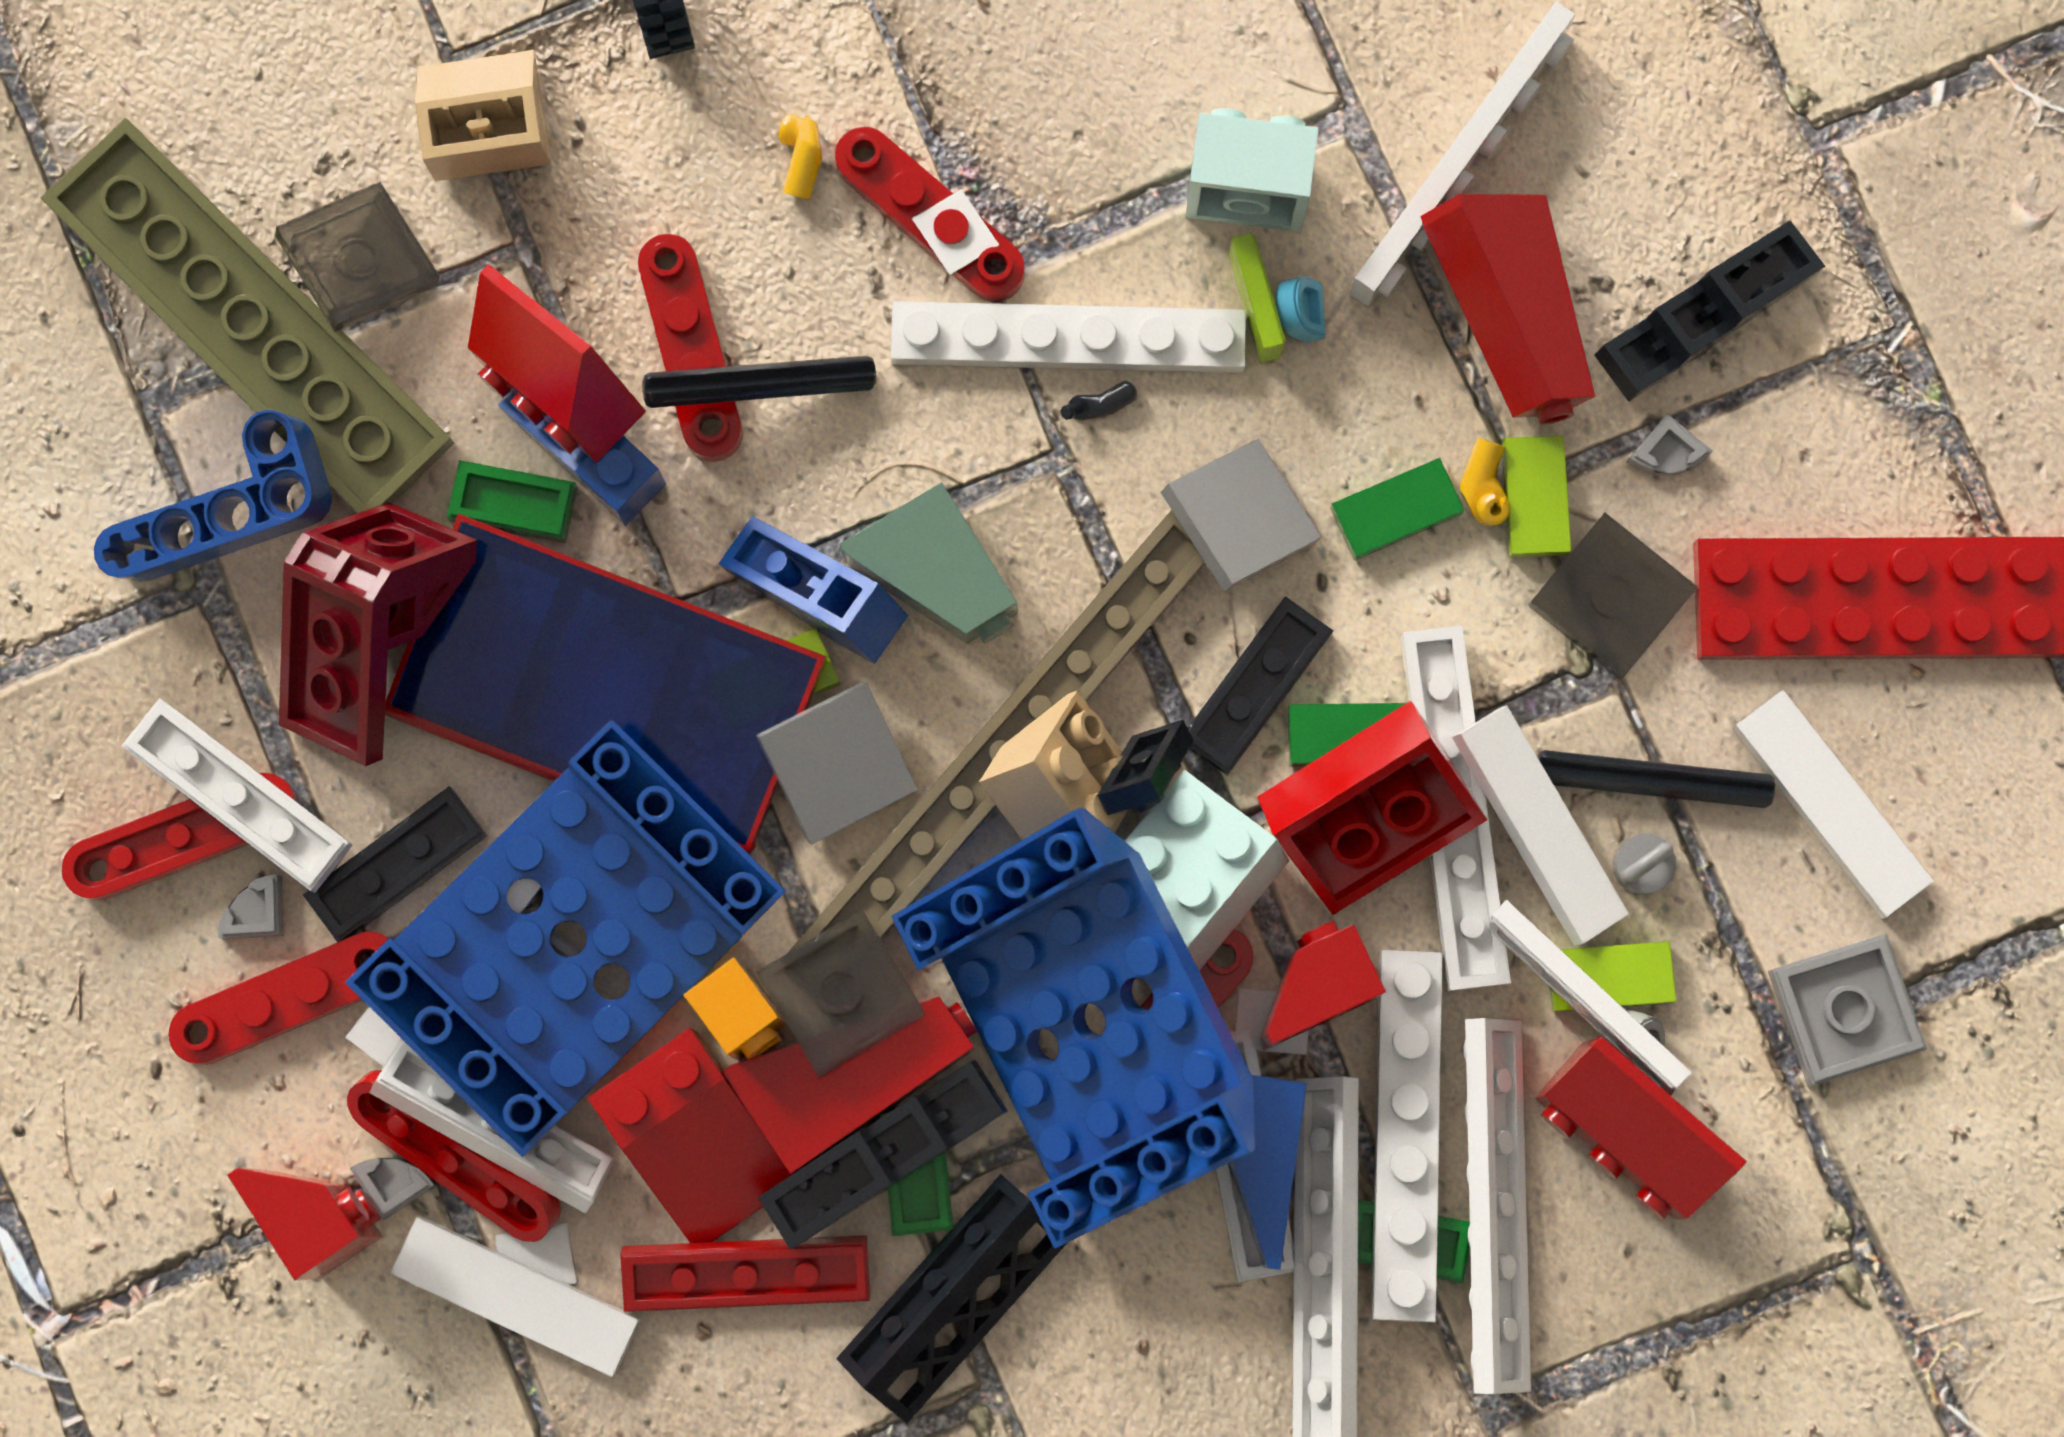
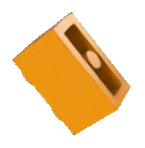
(737, 1011)

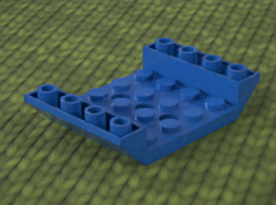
(1028, 949)
(491, 996)

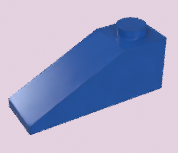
(620, 480)
(815, 589)
(1267, 1172)

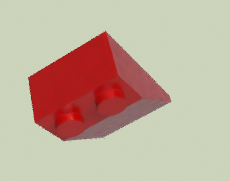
(690, 1138)

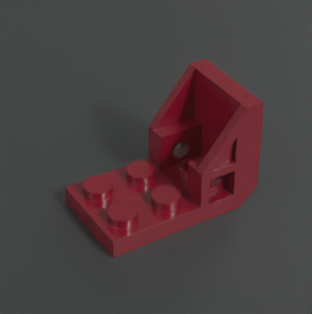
(347, 602)

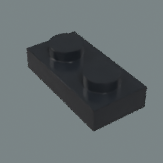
(1145, 769)

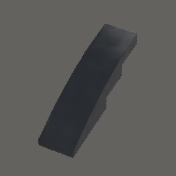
(1709, 310)
(882, 1154)

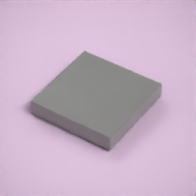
(1240, 514)
(837, 762)
(1847, 1010)

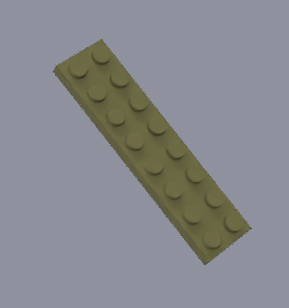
(245, 316)

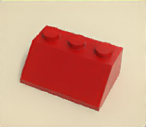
(548, 370)
(1371, 808)
(1637, 1130)

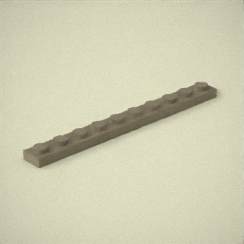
(1077, 661)

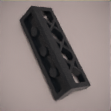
(946, 1292)

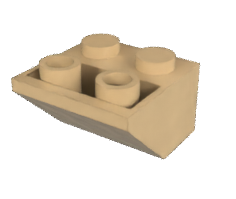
(481, 116)
(1054, 768)

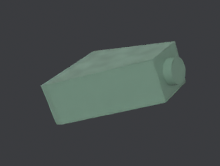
(935, 566)

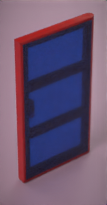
(554, 648)

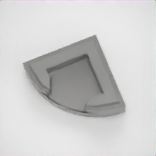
(1669, 450)
(255, 911)
(391, 1183)

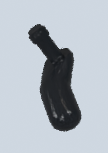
(1098, 405)

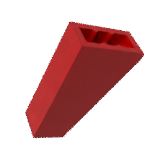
(1515, 297)
(813, 1114)

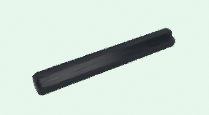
(758, 381)
(1658, 779)

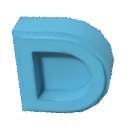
(1301, 308)

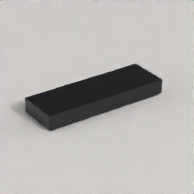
(1257, 685)
(395, 864)

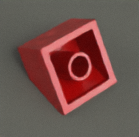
(1321, 983)
(308, 1219)

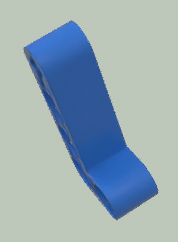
(213, 511)

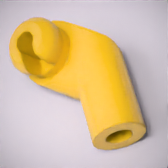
(806, 157)
(1481, 487)

